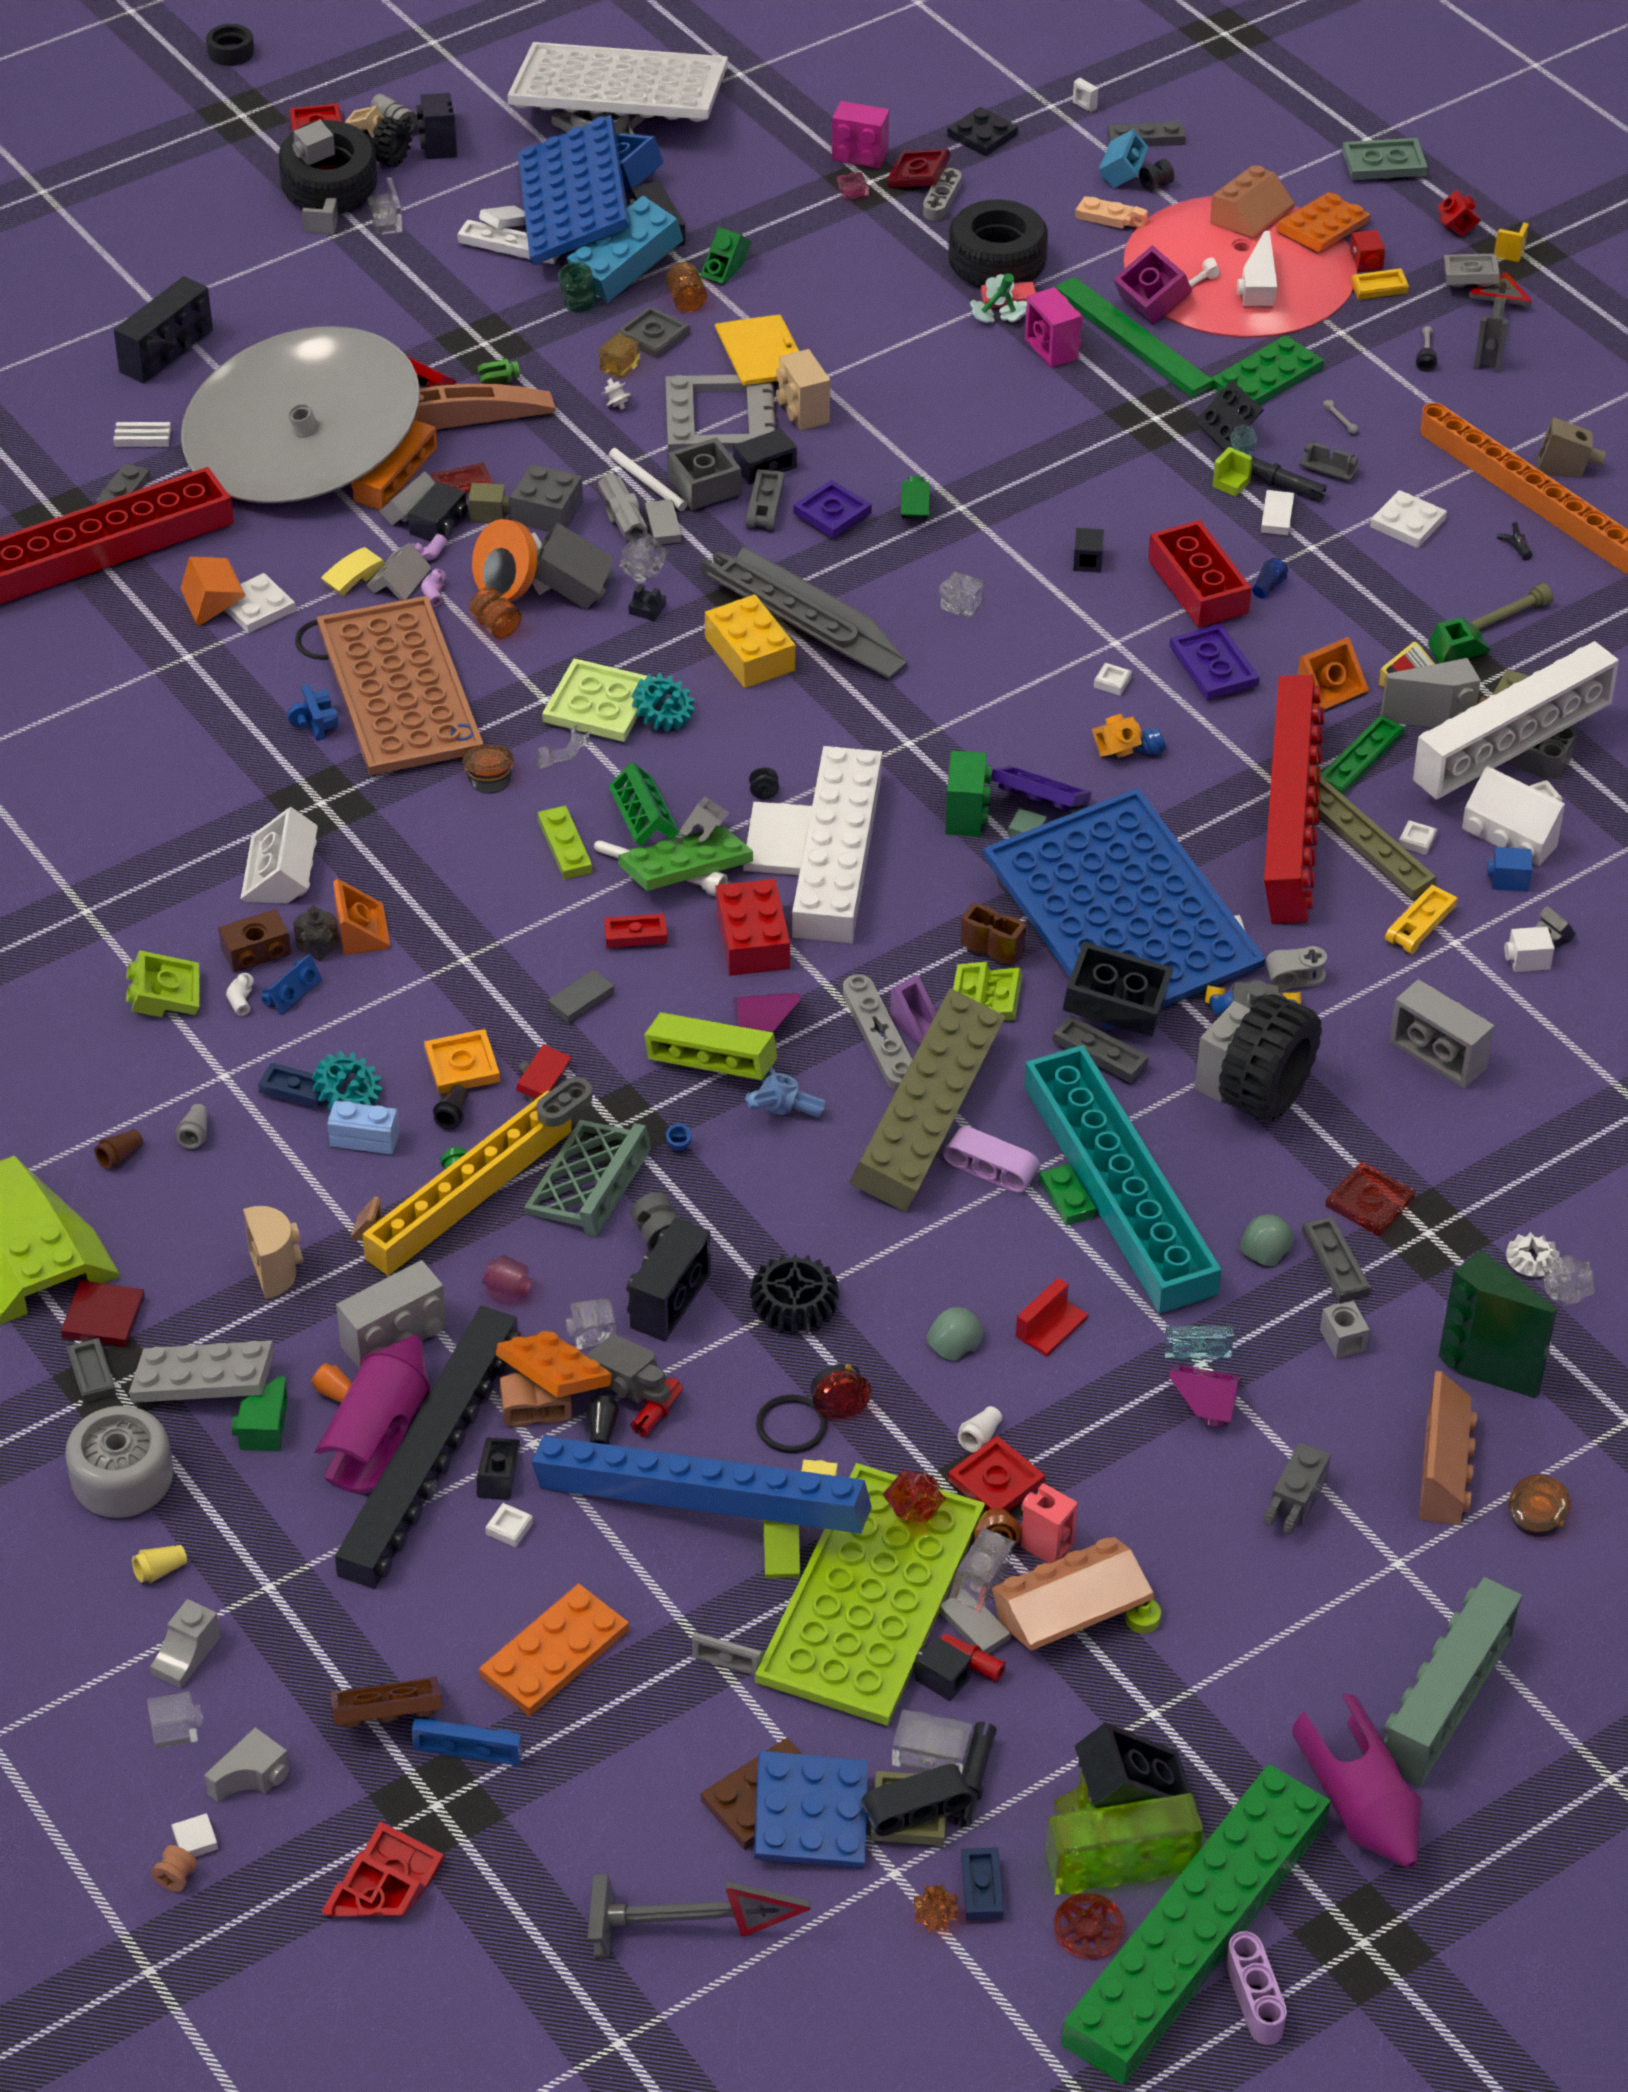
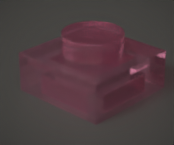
(852, 185)

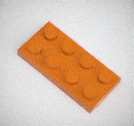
(1323, 222)
(553, 1649)

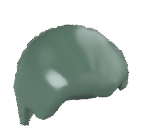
(1267, 1239)
(955, 1333)

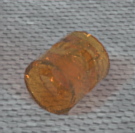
(686, 287)
(495, 612)

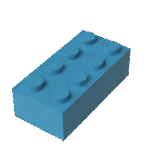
(630, 252)

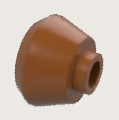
(1000, 1522)

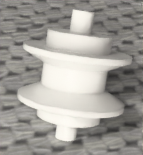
(616, 393)

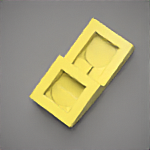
(348, 571)

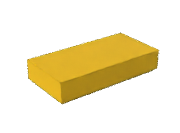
(1379, 284)

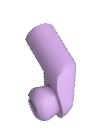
(433, 549)
(432, 585)

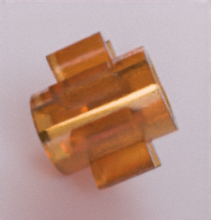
(936, 1907)

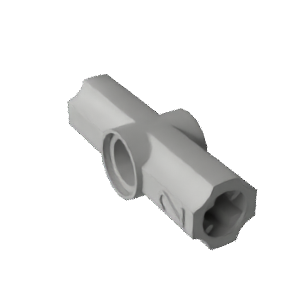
(622, 507)

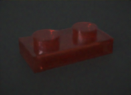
(463, 476)

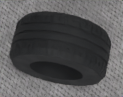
(349, 183)
(996, 240)

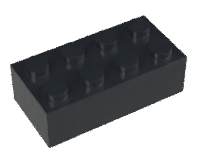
(163, 329)

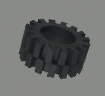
(391, 141)

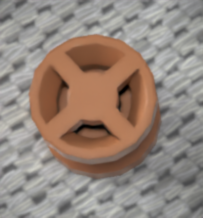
(174, 1868)

